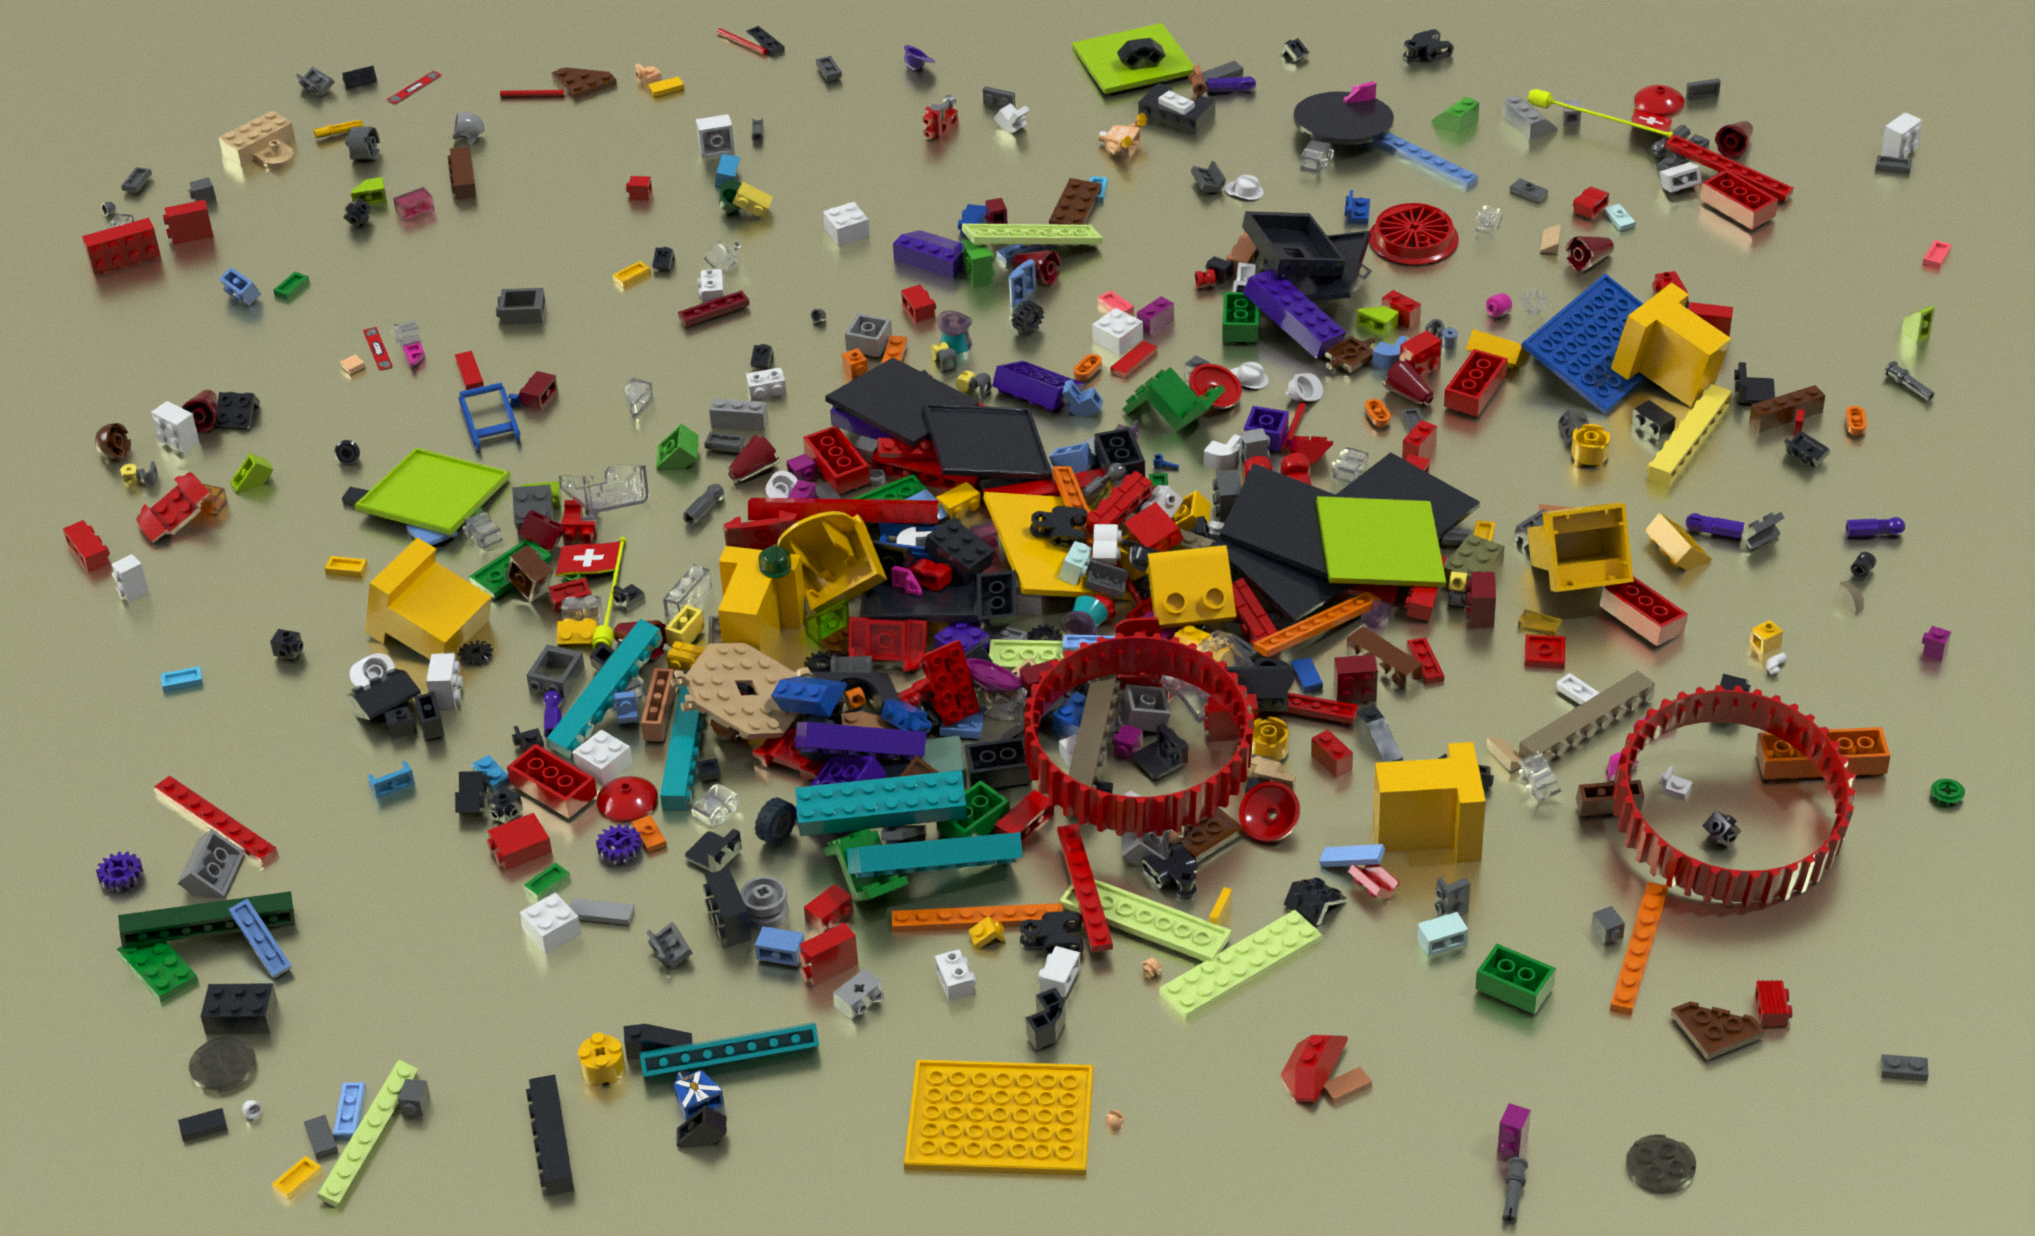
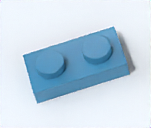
(498, 776)

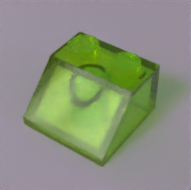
(827, 621)

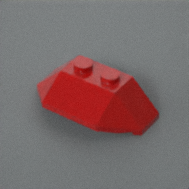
(1312, 1065)

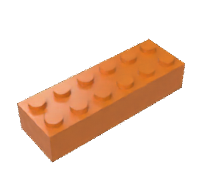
(1862, 746)

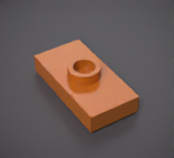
(650, 834)

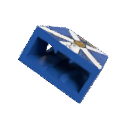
(696, 1091)

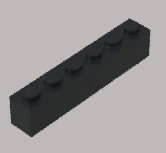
(551, 1135)

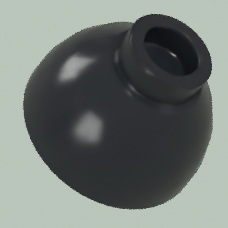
(347, 452)

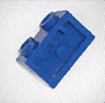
(1357, 209)

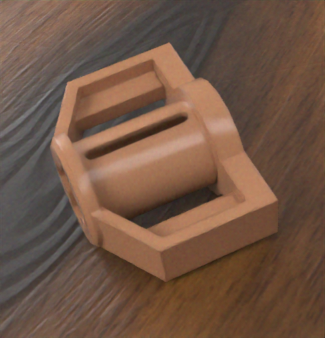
(1197, 81)

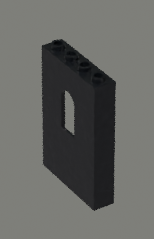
(1293, 231)

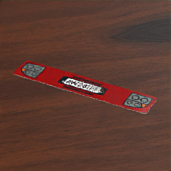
(414, 87)
(377, 348)

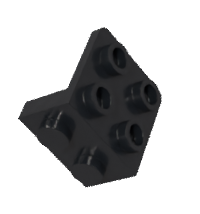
(1752, 388)
(235, 409)
(1164, 754)
(714, 851)
(1312, 898)

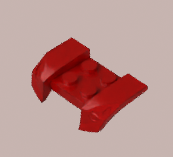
(174, 508)
(758, 533)
(888, 640)
(784, 752)

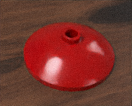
(1659, 100)
(1213, 375)
(627, 799)
(1264, 801)

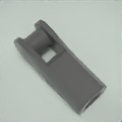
(757, 130)

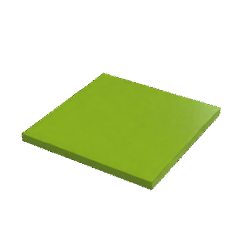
(1112, 75)
(432, 491)
(1380, 542)

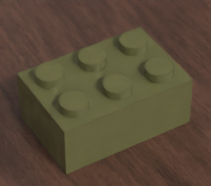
(1476, 556)

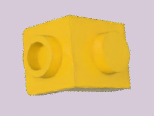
(986, 931)

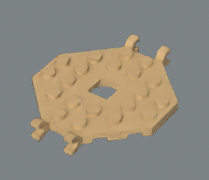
(715, 691)

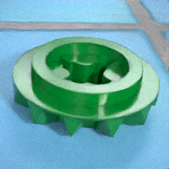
(1955, 790)

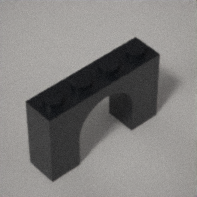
(1191, 121)
(874, 686)

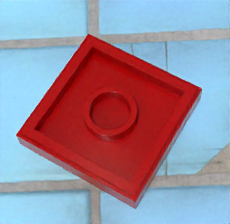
(1545, 651)

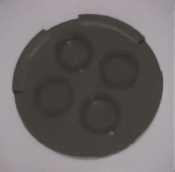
(222, 1064)
(1660, 1164)

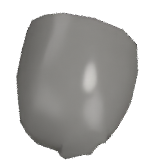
(468, 126)

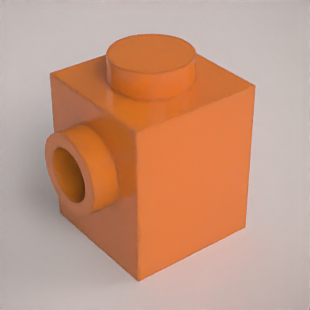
(854, 363)

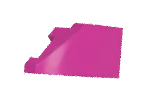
(1362, 93)
(414, 353)
(905, 579)
(1613, 766)

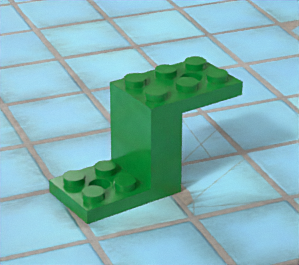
(1172, 398)
(863, 887)

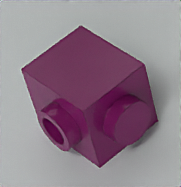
(802, 467)
(1936, 643)
(1127, 741)

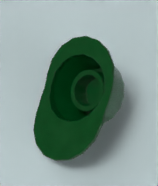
(727, 194)
(775, 562)

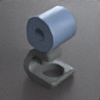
(1447, 335)

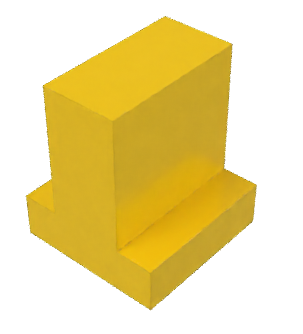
(1671, 346)
(1583, 546)
(424, 604)
(757, 605)
(1431, 804)

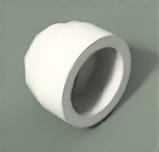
(251, 1109)

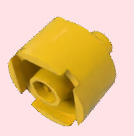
(1590, 445)
(1270, 738)
(601, 1059)

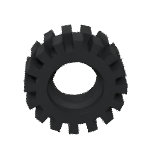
(1027, 317)

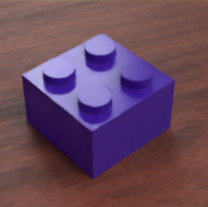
(1273, 421)
(964, 632)

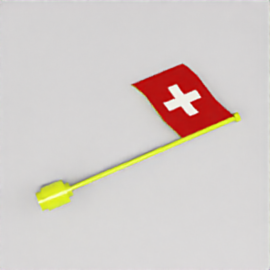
(1639, 119)
(593, 560)

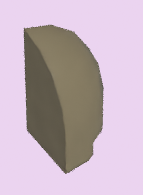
(1851, 597)

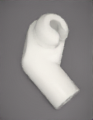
(1773, 662)

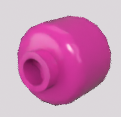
(1499, 305)

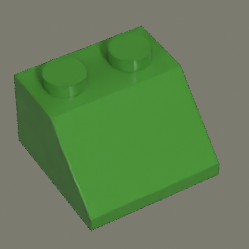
(1458, 115)
(978, 263)
(678, 449)

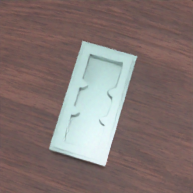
(1619, 217)

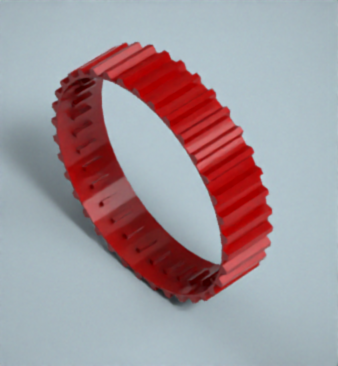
(1138, 655)
(1752, 711)

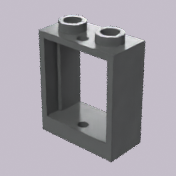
(521, 315)
(559, 657)

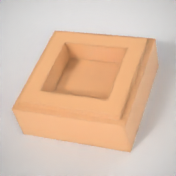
(352, 364)

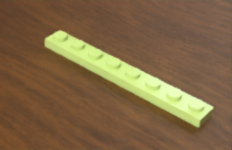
(366, 1135)

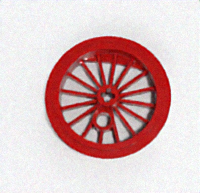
(1396, 226)

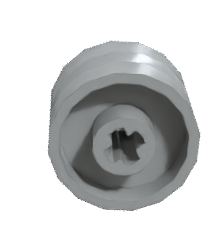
(765, 902)

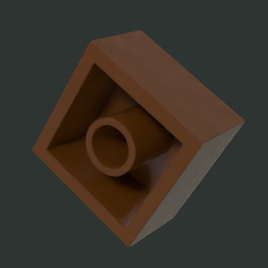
(529, 573)

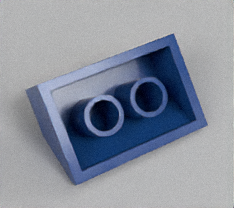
(808, 695)

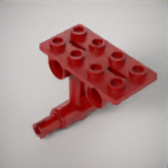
(950, 682)

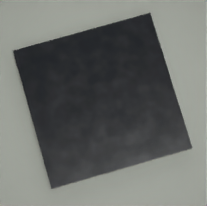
(1323, 288)
(893, 399)
(986, 441)
(1401, 480)
(1278, 520)
(1283, 585)
(951, 604)

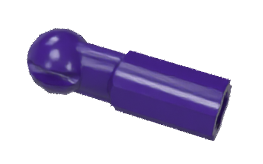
(1235, 84)
(1715, 526)
(1874, 527)
(553, 714)

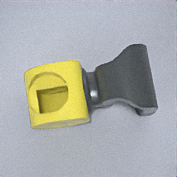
(944, 353)
(968, 379)
(132, 476)
(1458, 584)

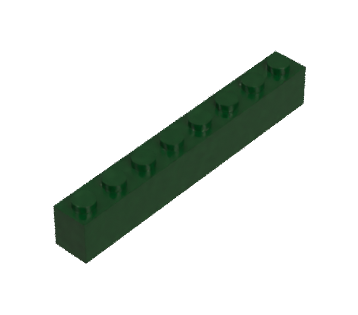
(200, 919)

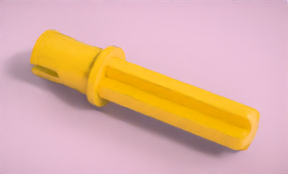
(336, 129)

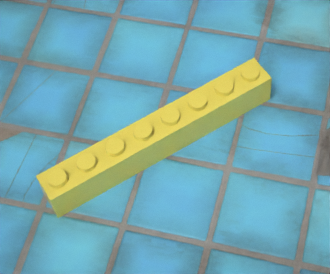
(1689, 435)

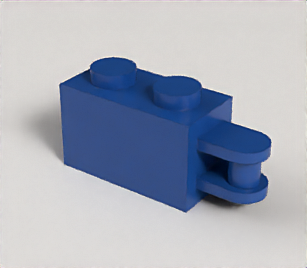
(905, 716)

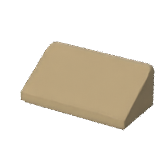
(1550, 240)
(1504, 753)

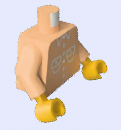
(1123, 139)

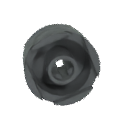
(363, 143)

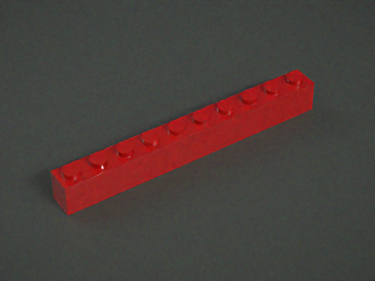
(868, 509)

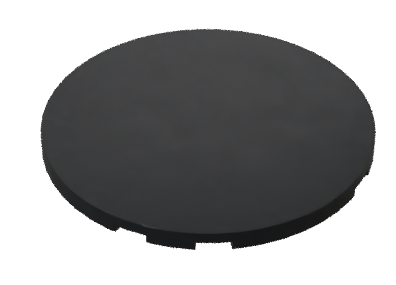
(1341, 122)

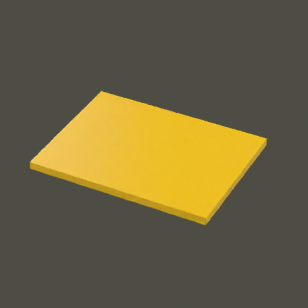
(1034, 558)
(1000, 1117)

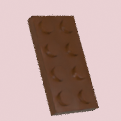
(1076, 202)

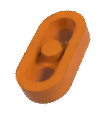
(1087, 367)
(1377, 412)
(1856, 420)

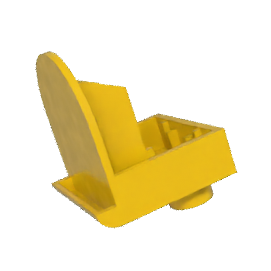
(834, 557)
(1191, 587)

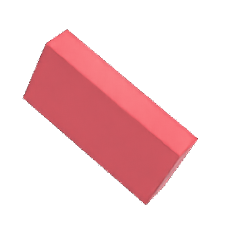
(1937, 254)
(1111, 301)

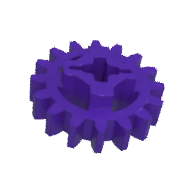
(618, 843)
(119, 870)

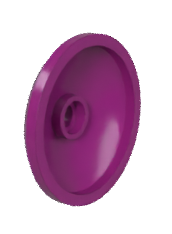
(992, 676)

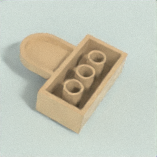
(260, 140)

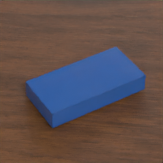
(1307, 674)

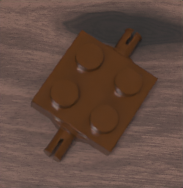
(1350, 353)

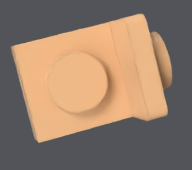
(647, 74)

